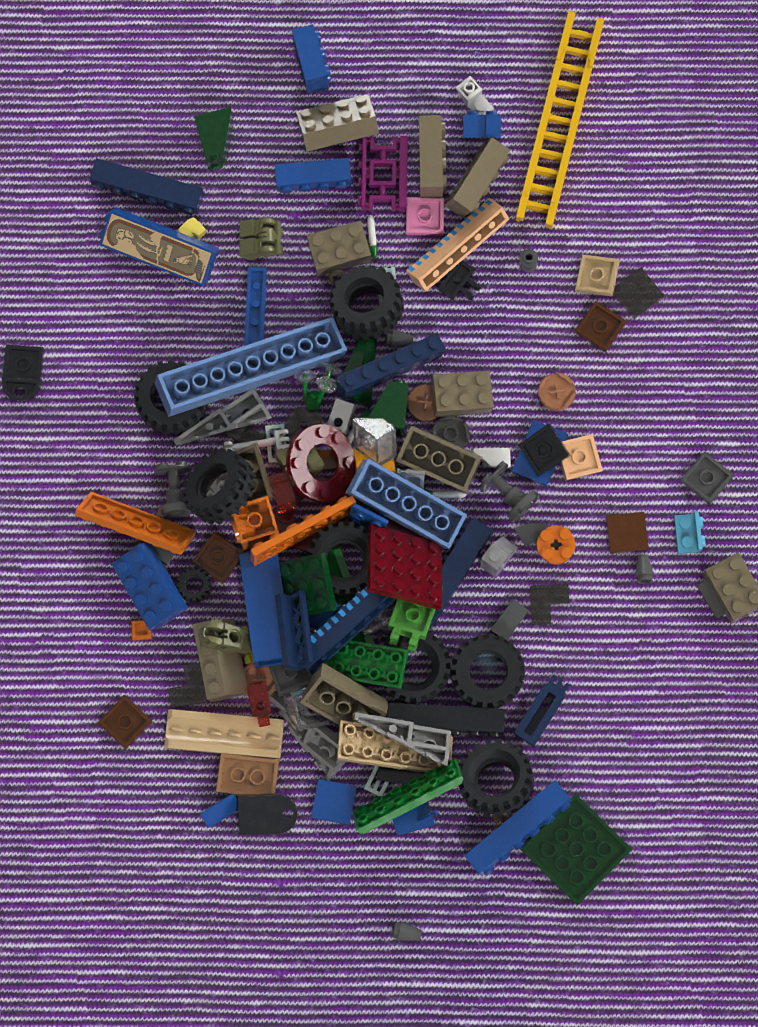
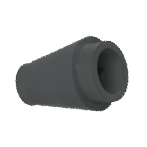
(398, 339)
(644, 571)
(405, 932)

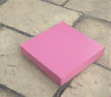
(425, 216)

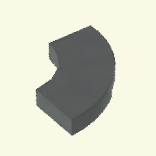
(530, 532)

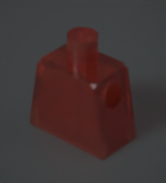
(258, 693)

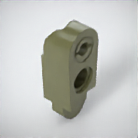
(225, 638)

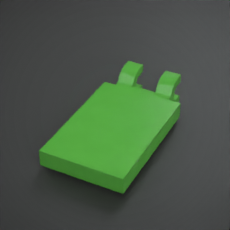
(410, 621)

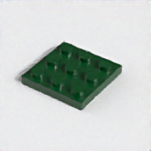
(312, 576)

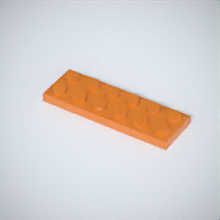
(135, 523)
(300, 532)

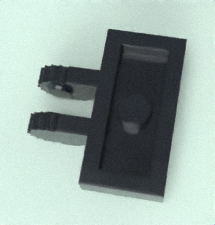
(457, 280)

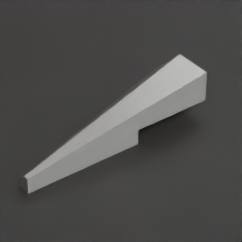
(240, 413)
(424, 740)
(319, 741)

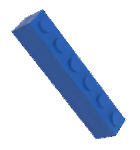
(518, 828)

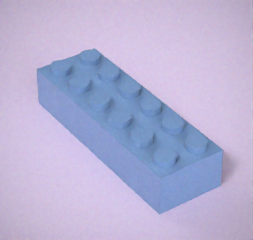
(406, 503)

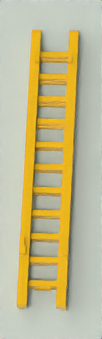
(546, 117)

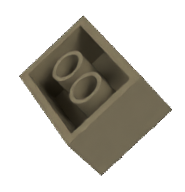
(339, 248)
(461, 393)
(733, 587)

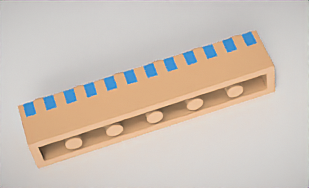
(457, 244)

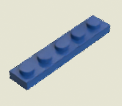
(255, 305)

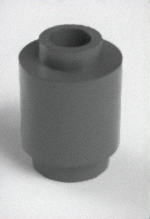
(524, 264)

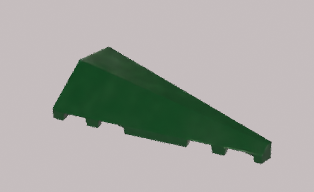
(363, 353)

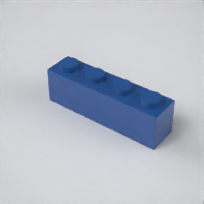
(312, 175)

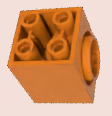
(254, 523)

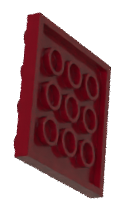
(404, 567)

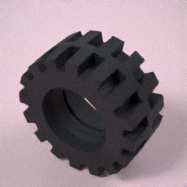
(194, 573)

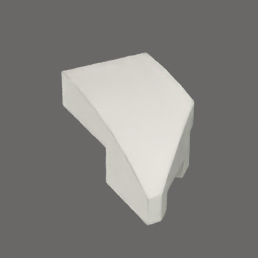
(494, 456)

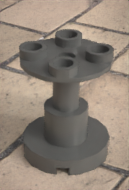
(514, 496)
(175, 507)

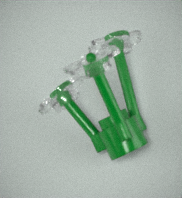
(325, 383)

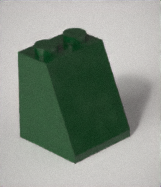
(215, 136)
(393, 406)

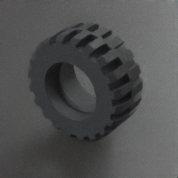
(360, 282)
(148, 411)

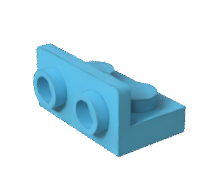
(689, 533)

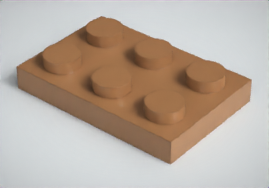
(247, 775)

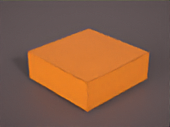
(140, 631)

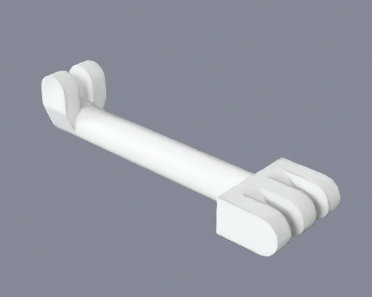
(277, 440)

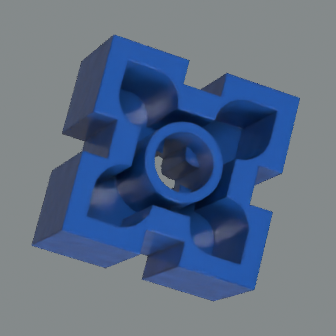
(481, 125)

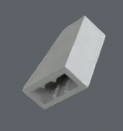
(498, 556)

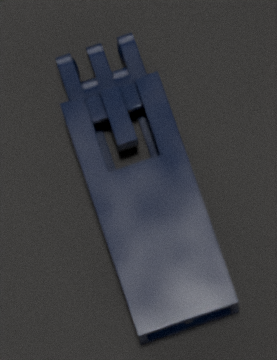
(538, 717)

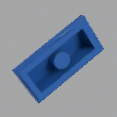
(220, 810)

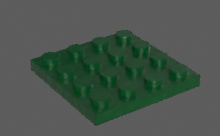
(576, 850)

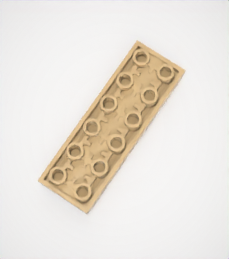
(223, 734)
(366, 746)

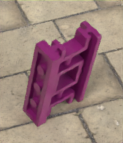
(398, 174)

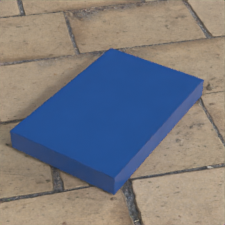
(522, 466)

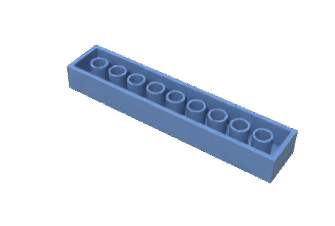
(250, 366)

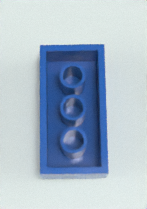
(149, 586)

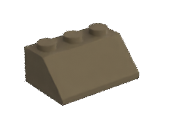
(253, 456)

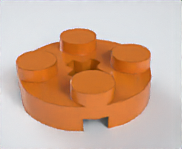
(549, 553)

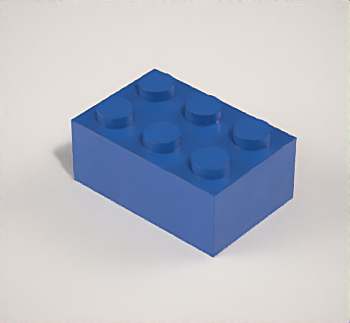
(311, 58)

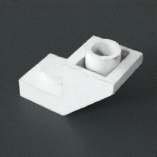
(472, 96)

